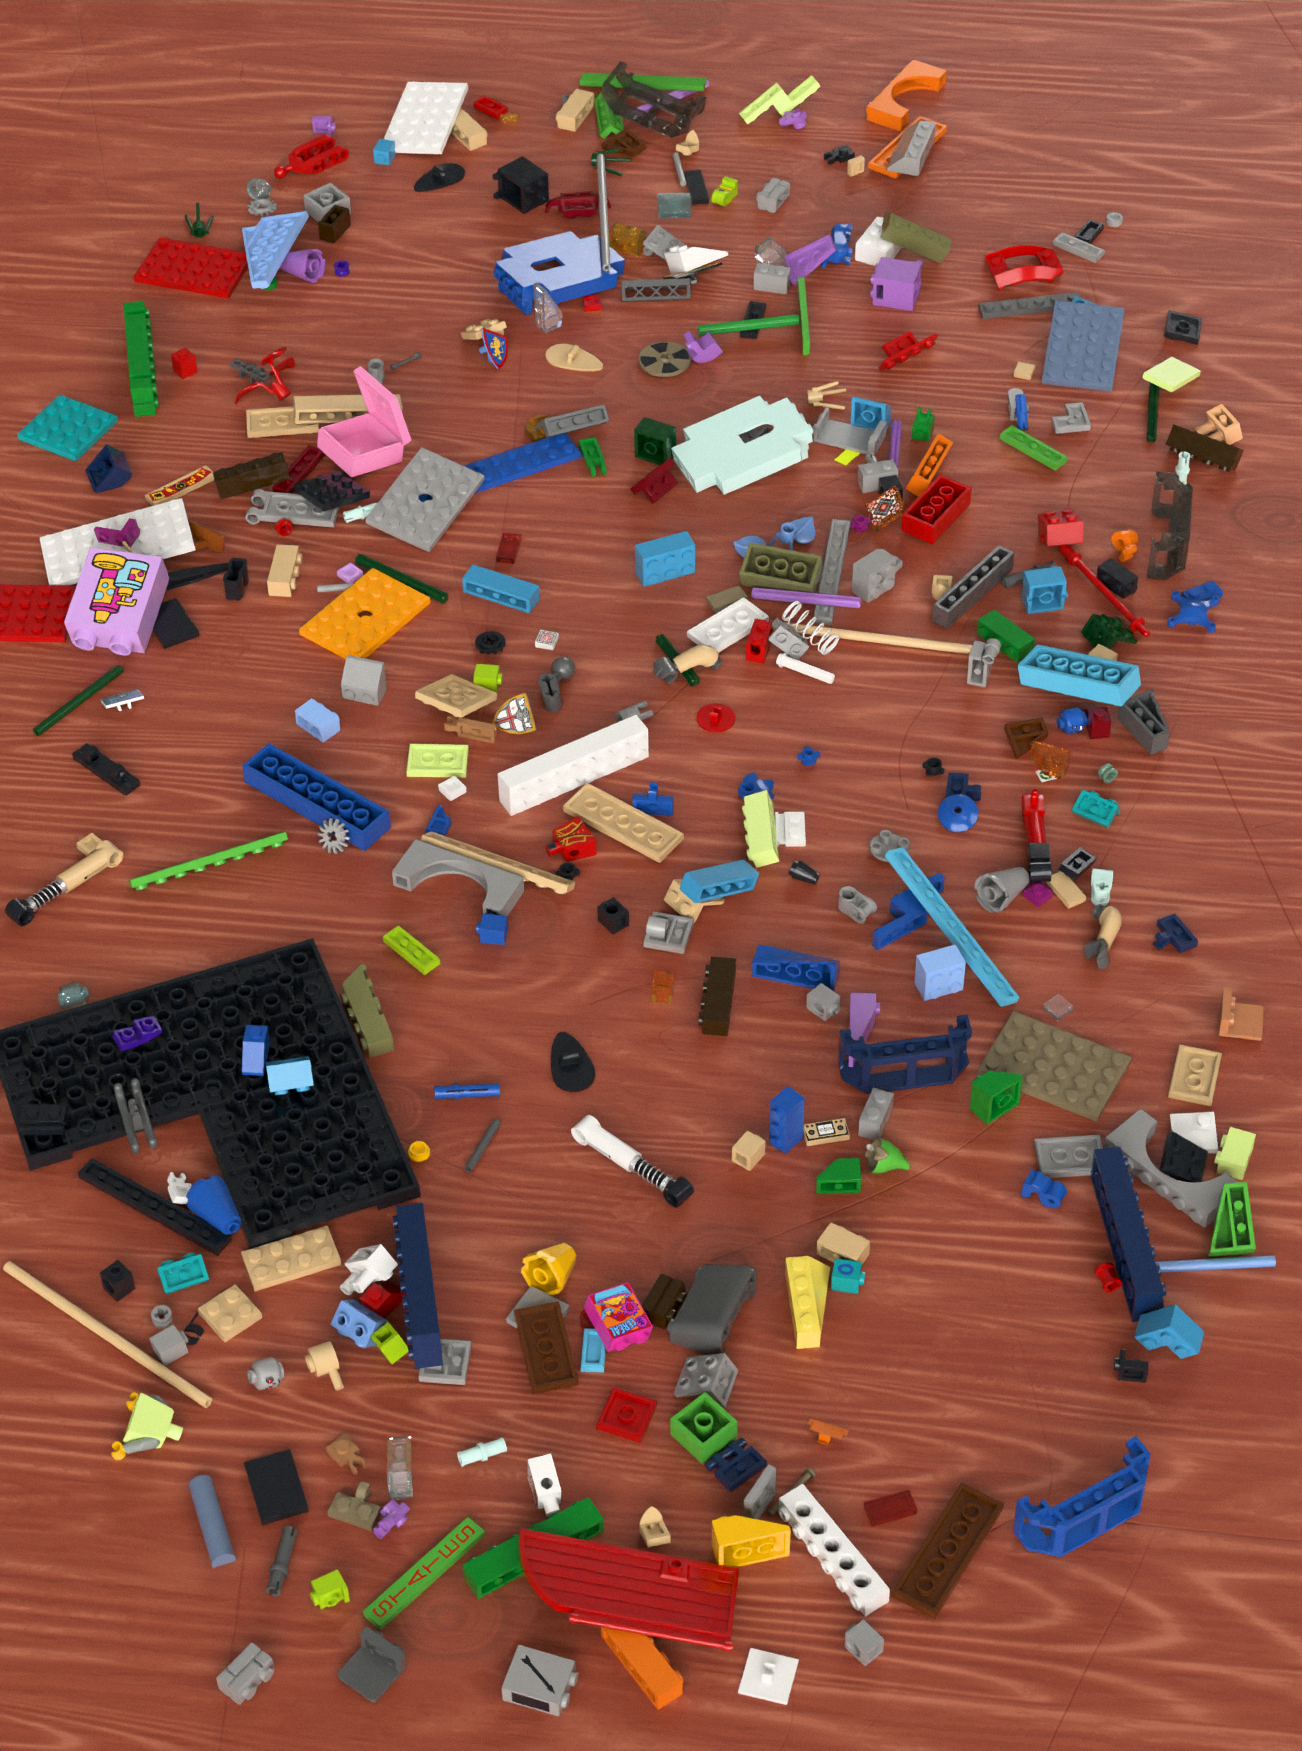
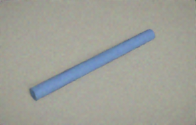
(1217, 1264)

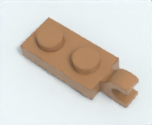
(472, 729)

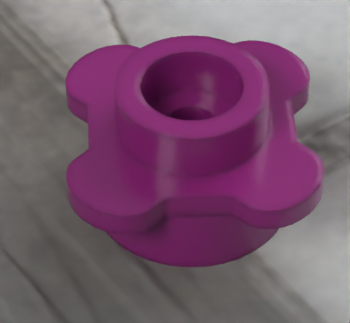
(860, 523)

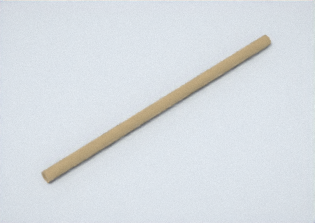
(887, 639)
(107, 1334)

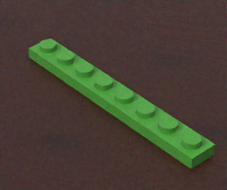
(200, 864)

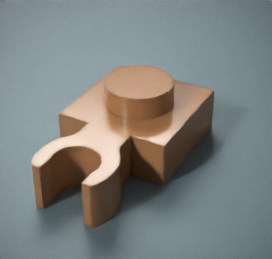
(345, 1452)

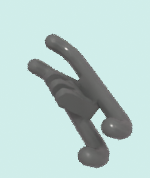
(137, 1118)

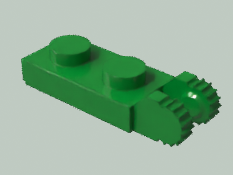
(592, 455)

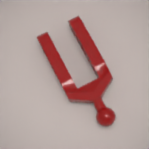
(305, 161)

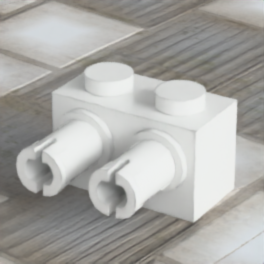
(367, 1267)

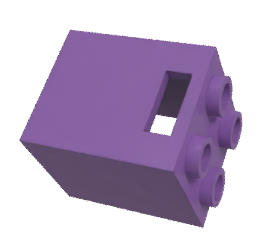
(896, 283)

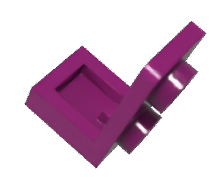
(129, 534)

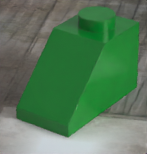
(840, 1177)

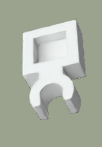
(178, 1188)

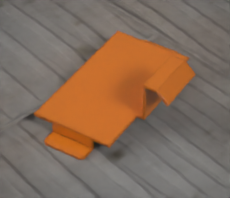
(826, 1431)

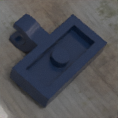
(958, 784)
(1175, 932)

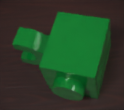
(923, 425)

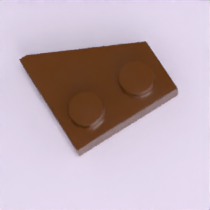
(626, 142)
(1023, 733)

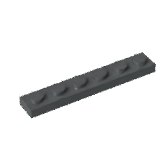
(1023, 305)

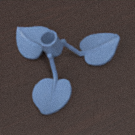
(800, 530)

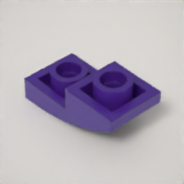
(140, 1033)

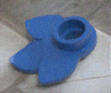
(752, 785)

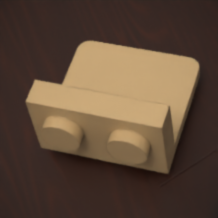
(685, 905)

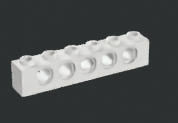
(801, 1502)

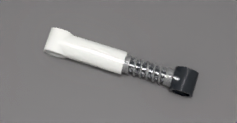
(590, 1132)

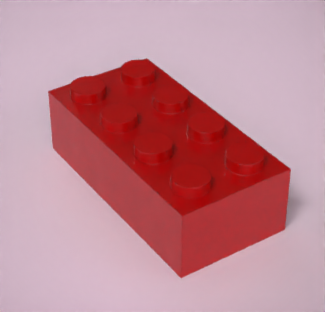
(936, 509)

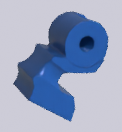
(1049, 1192)

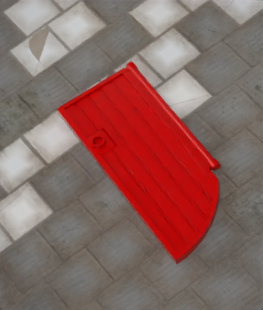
(632, 1588)

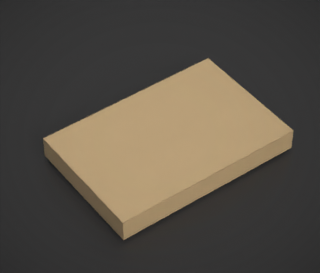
(1195, 1075)

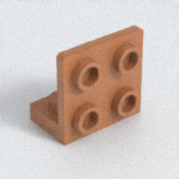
(1240, 1019)

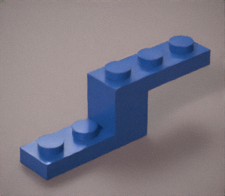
(908, 915)

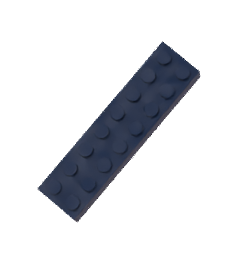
(1127, 1232)
(418, 1286)

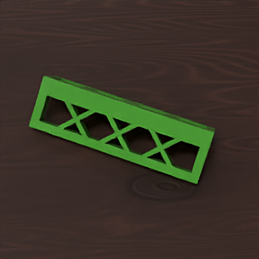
(607, 120)

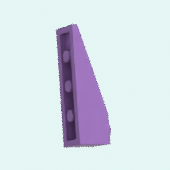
(862, 1016)

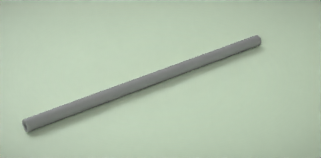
(603, 211)

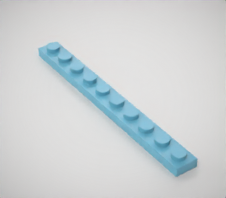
(952, 927)

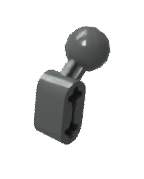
(562, 669)

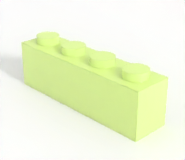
(760, 829)

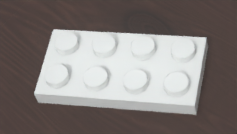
(727, 625)

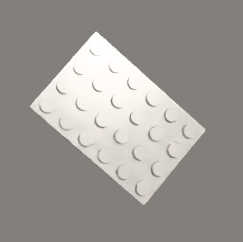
(426, 116)

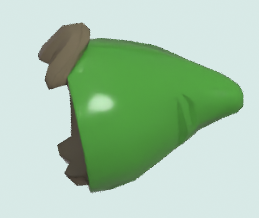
(884, 1157)

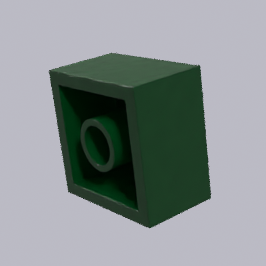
(654, 441)

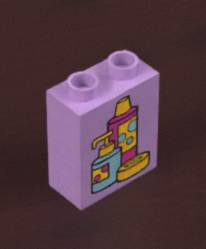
(116, 601)

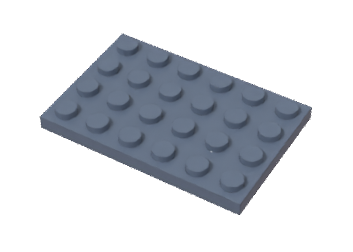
(1083, 346)

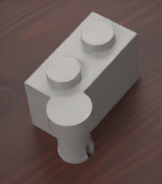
(981, 660)

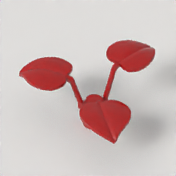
(279, 387)

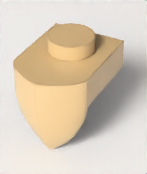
(690, 145)
(941, 585)
(653, 1528)

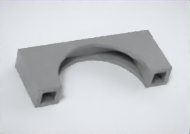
(426, 861)
(1195, 1199)

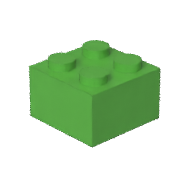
(703, 1427)

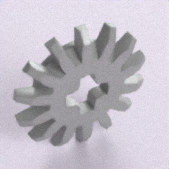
(269, 206)
(340, 834)

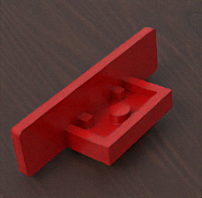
(903, 347)

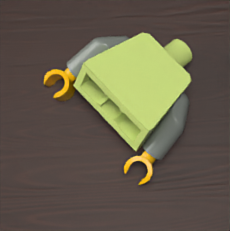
(147, 1426)

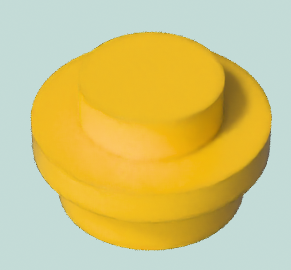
(419, 1151)

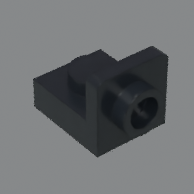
(1130, 1370)

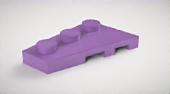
(809, 257)

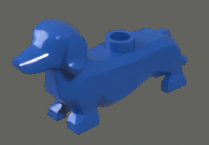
(840, 238)

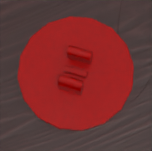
(716, 717)

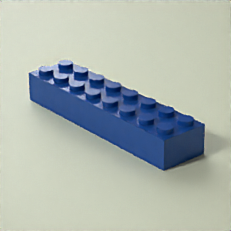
(315, 795)

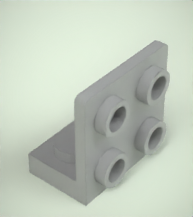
(707, 1374)

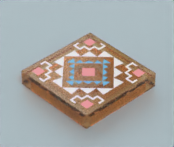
(885, 508)

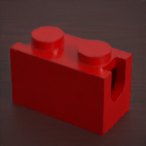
(759, 636)

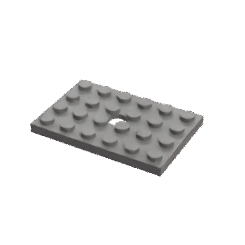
(425, 522)

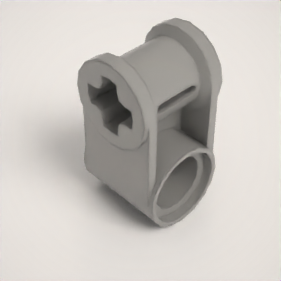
(854, 904)

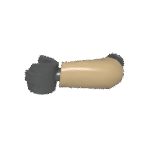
(695, 656)
(1110, 923)

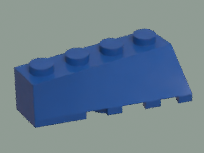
(795, 967)

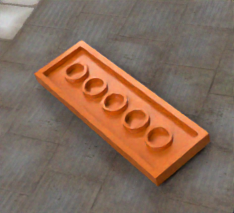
(882, 159)

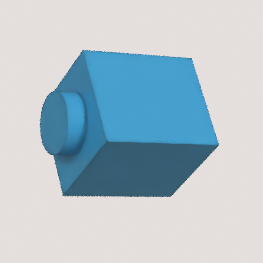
(384, 152)

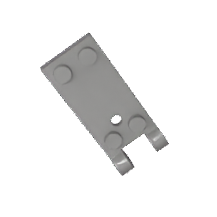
(295, 509)

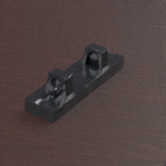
(106, 769)

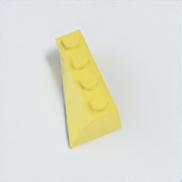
(807, 1294)

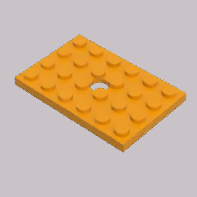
(345, 633)

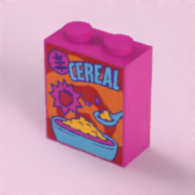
(618, 1317)

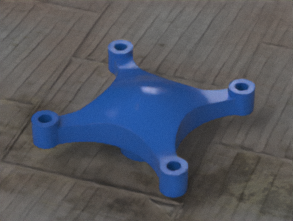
(1193, 611)

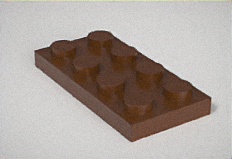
(545, 1347)

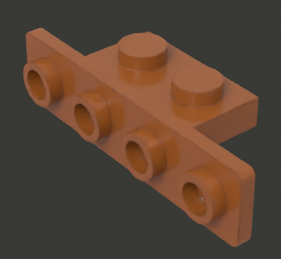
(206, 538)

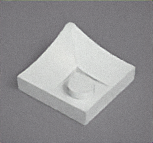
(1197, 1128)

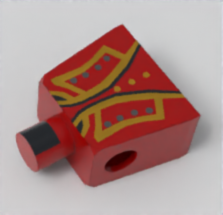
(572, 841)

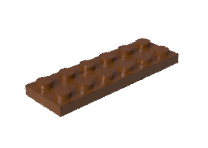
(947, 1550)

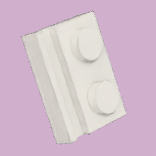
(790, 829)

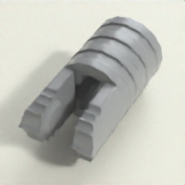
(634, 710)

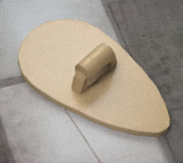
(572, 358)

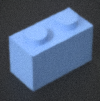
(317, 720)

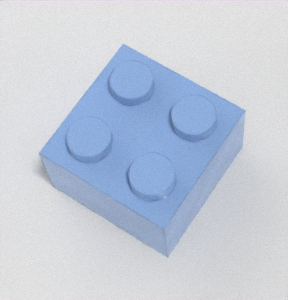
(939, 972)

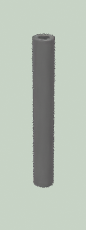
(482, 1145)

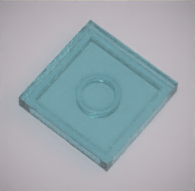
(674, 205)

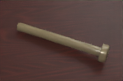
(810, 1473)

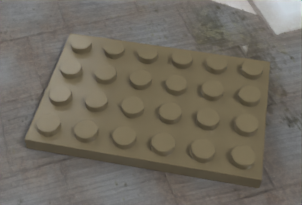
(1057, 1065)

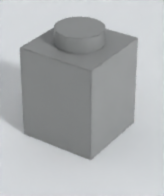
(169, 1345)

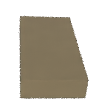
(723, 599)

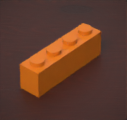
(929, 465)
(646, 1665)

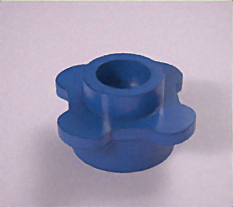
(808, 756)

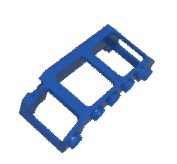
(1088, 1512)

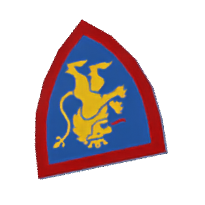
(495, 346)

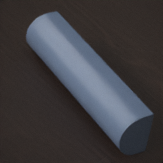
(211, 1521)

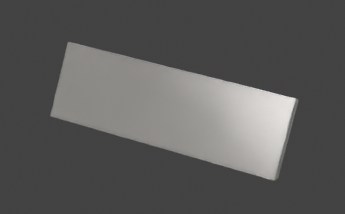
(1078, 247)

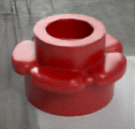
(286, 530)

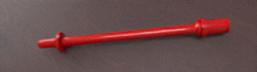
(1074, 559)

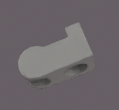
(1012, 404)

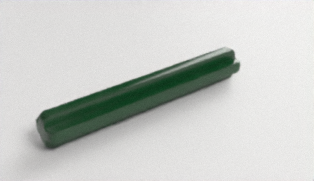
(672, 652)

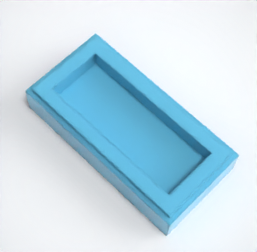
(592, 1352)

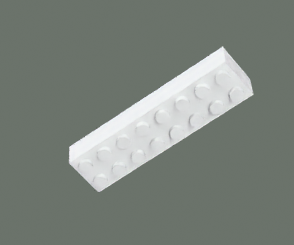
(573, 765)

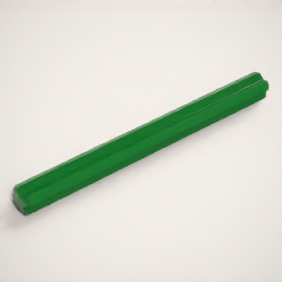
(752, 324)

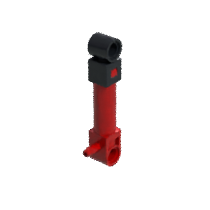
(1038, 848)

